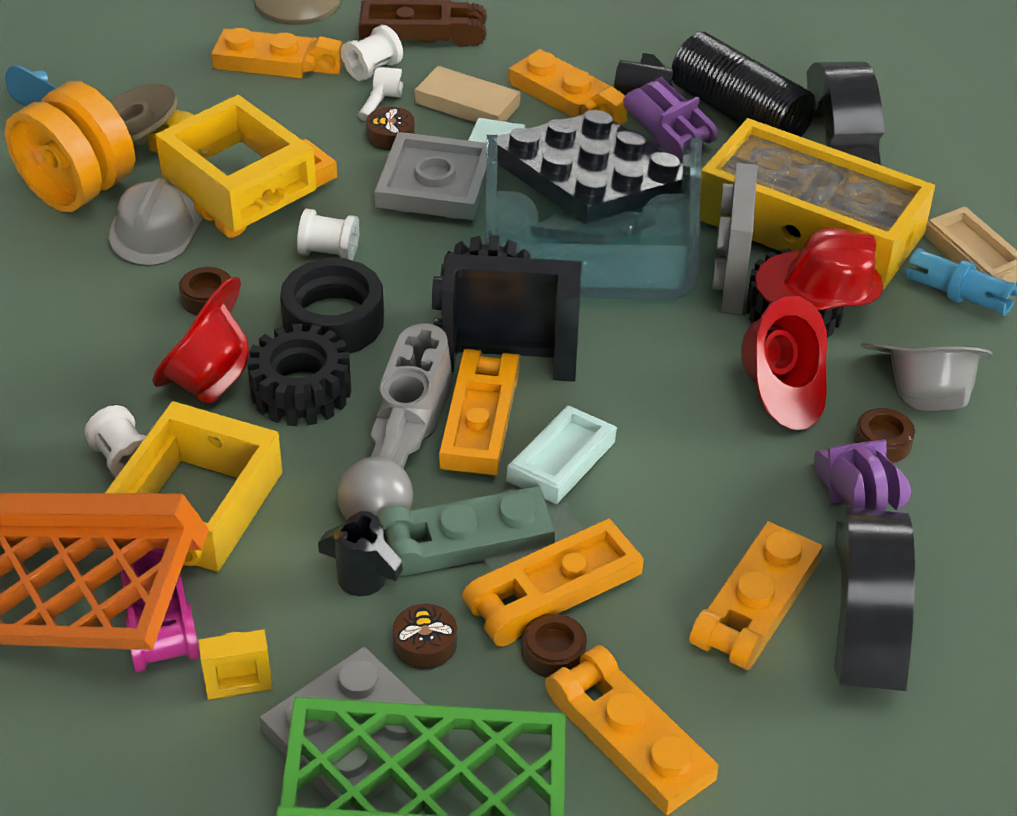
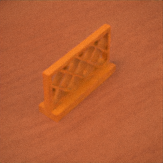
(76, 527)

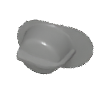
(153, 223)
(934, 376)

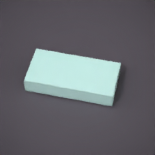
(562, 453)

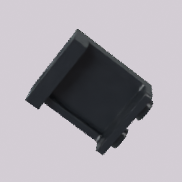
(511, 307)

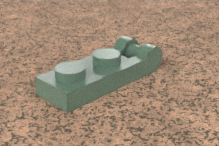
(467, 529)

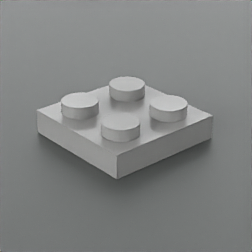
(433, 176)
(735, 238)
(354, 678)

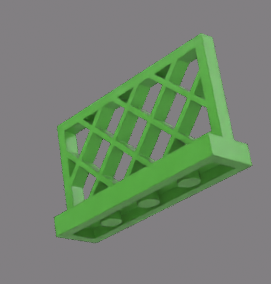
(415, 719)

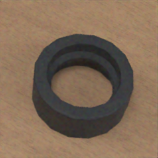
(335, 279)

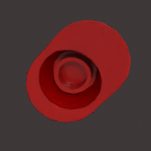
(828, 271)
(211, 351)
(788, 361)

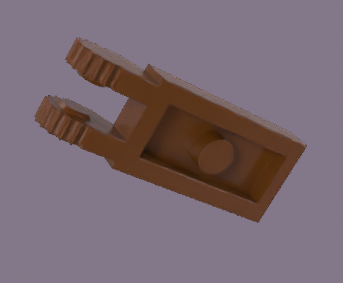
(426, 20)

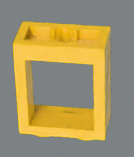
(236, 199)
(243, 453)

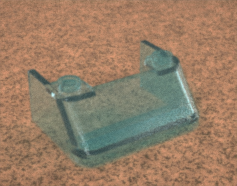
(642, 266)

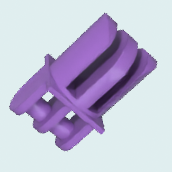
(669, 116)
(862, 476)

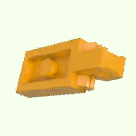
(276, 53)
(566, 86)

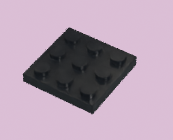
(590, 165)

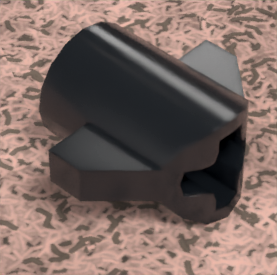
(634, 75)
(361, 554)

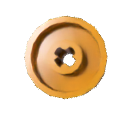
(70, 146)

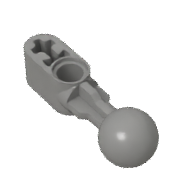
(411, 405)

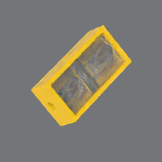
(816, 188)

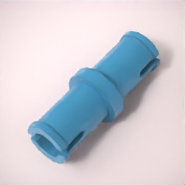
(962, 281)

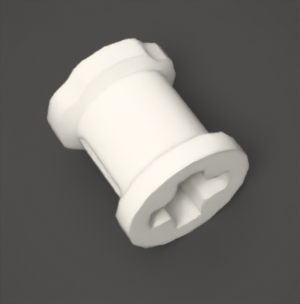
(372, 52)
(327, 235)
(114, 435)

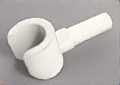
(385, 83)

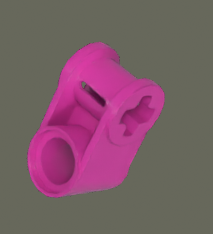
(177, 633)

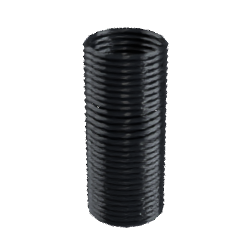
(741, 85)

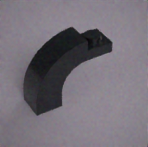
(850, 107)
(875, 598)

